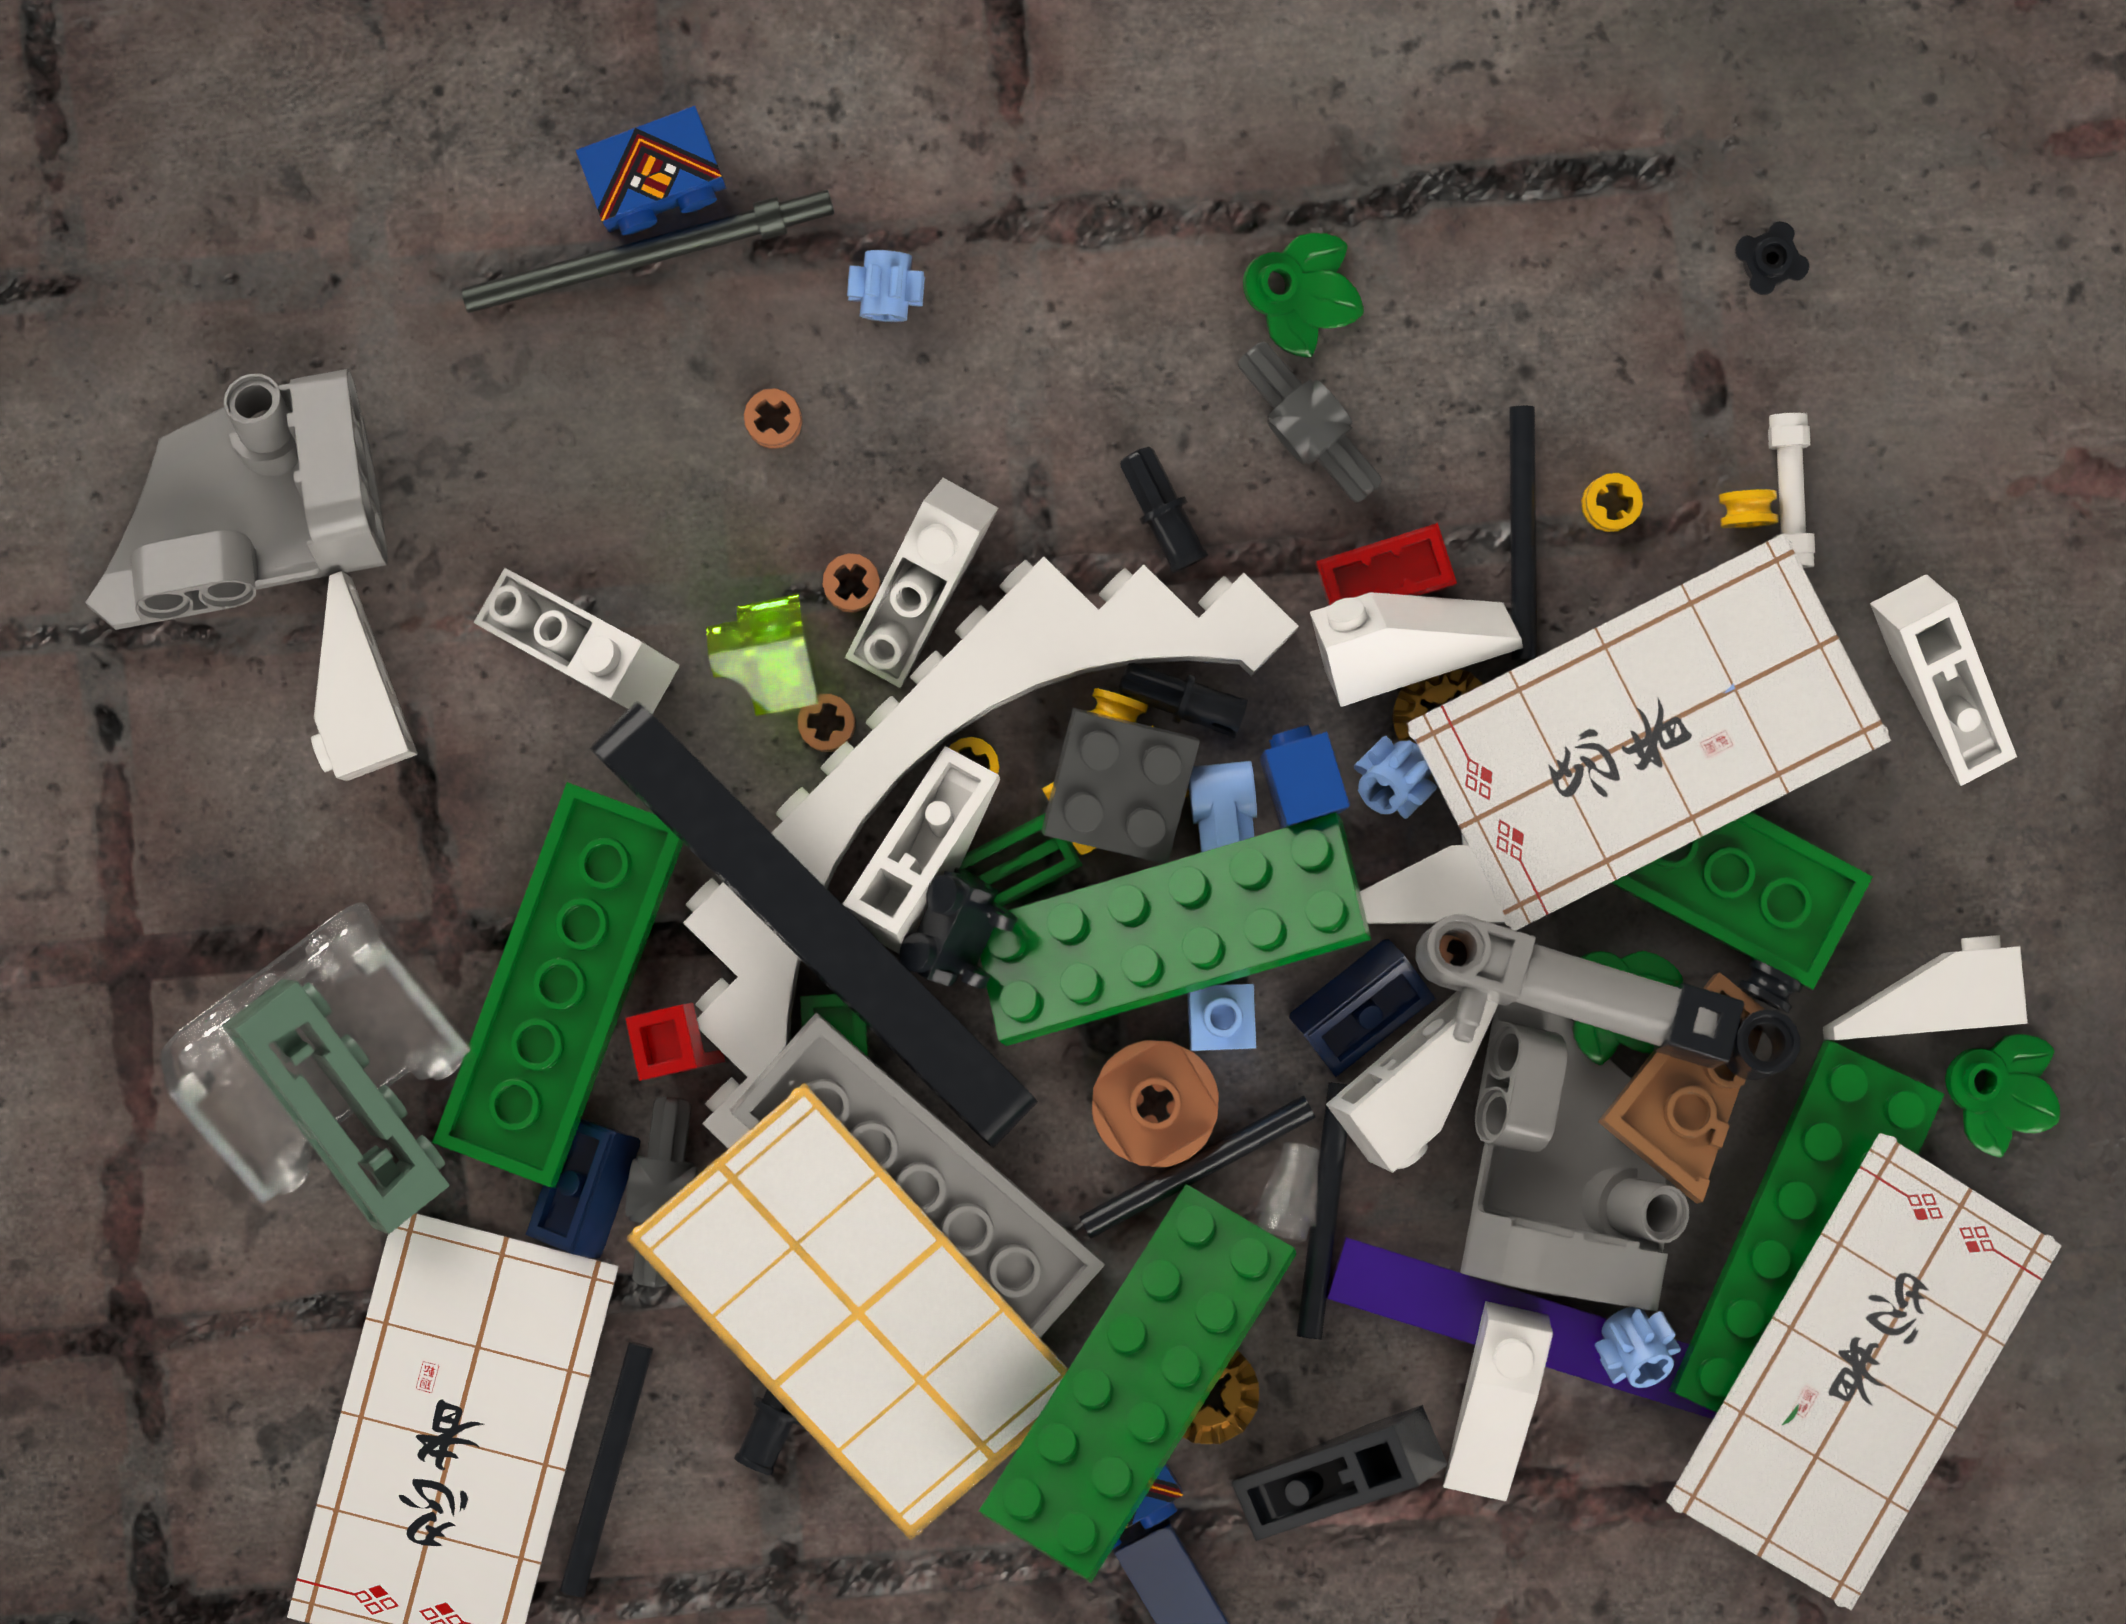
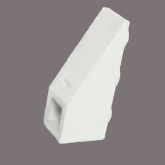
(921, 581)
(576, 642)

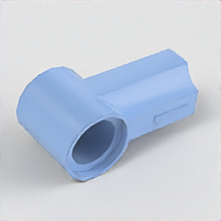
(1223, 803)

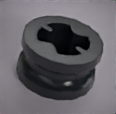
(1770, 986)

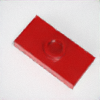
(1400, 565)

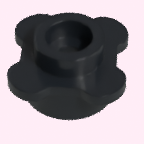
(1763, 274)

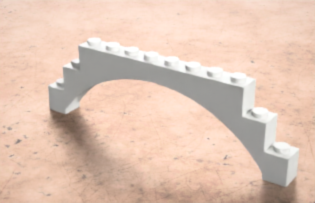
(1025, 642)

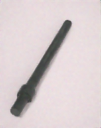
(767, 219)

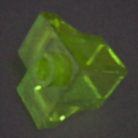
(766, 654)

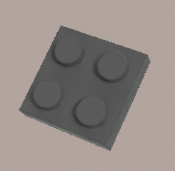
(1120, 786)

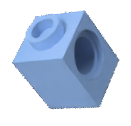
(1222, 1018)

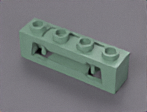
(400, 1186)

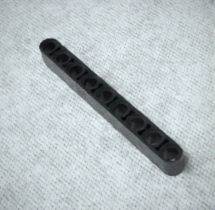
(813, 923)

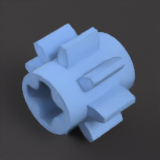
(885, 285)
(1394, 777)
(1637, 1347)

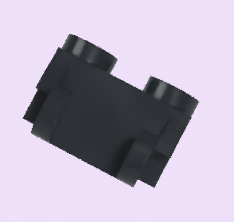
(955, 930)

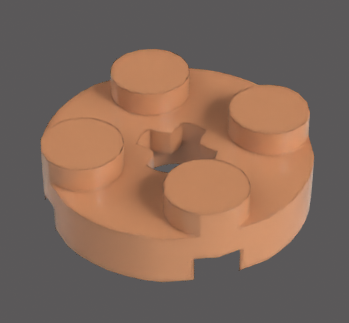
(1190, 1112)

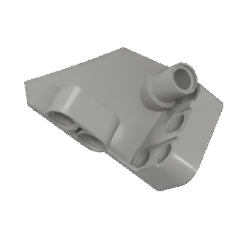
(249, 503)
(1554, 1189)

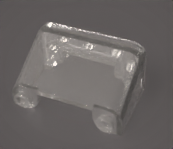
(372, 998)

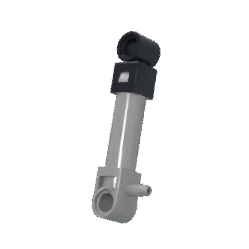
(1677, 1020)

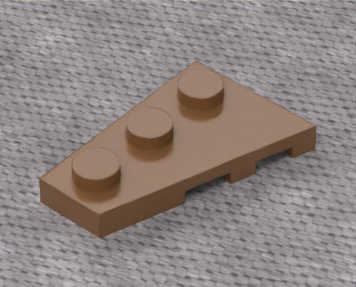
(1680, 1110)

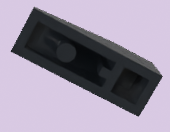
(1341, 1473)

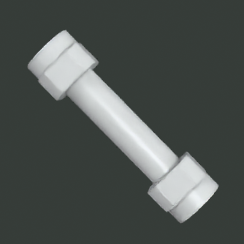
(1789, 435)

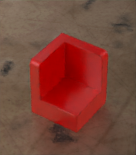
(668, 1042)

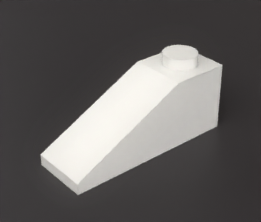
(1399, 640)
(1944, 676)
(355, 700)
(920, 846)
(1433, 890)
(1948, 993)
(1409, 1089)
(1498, 1400)

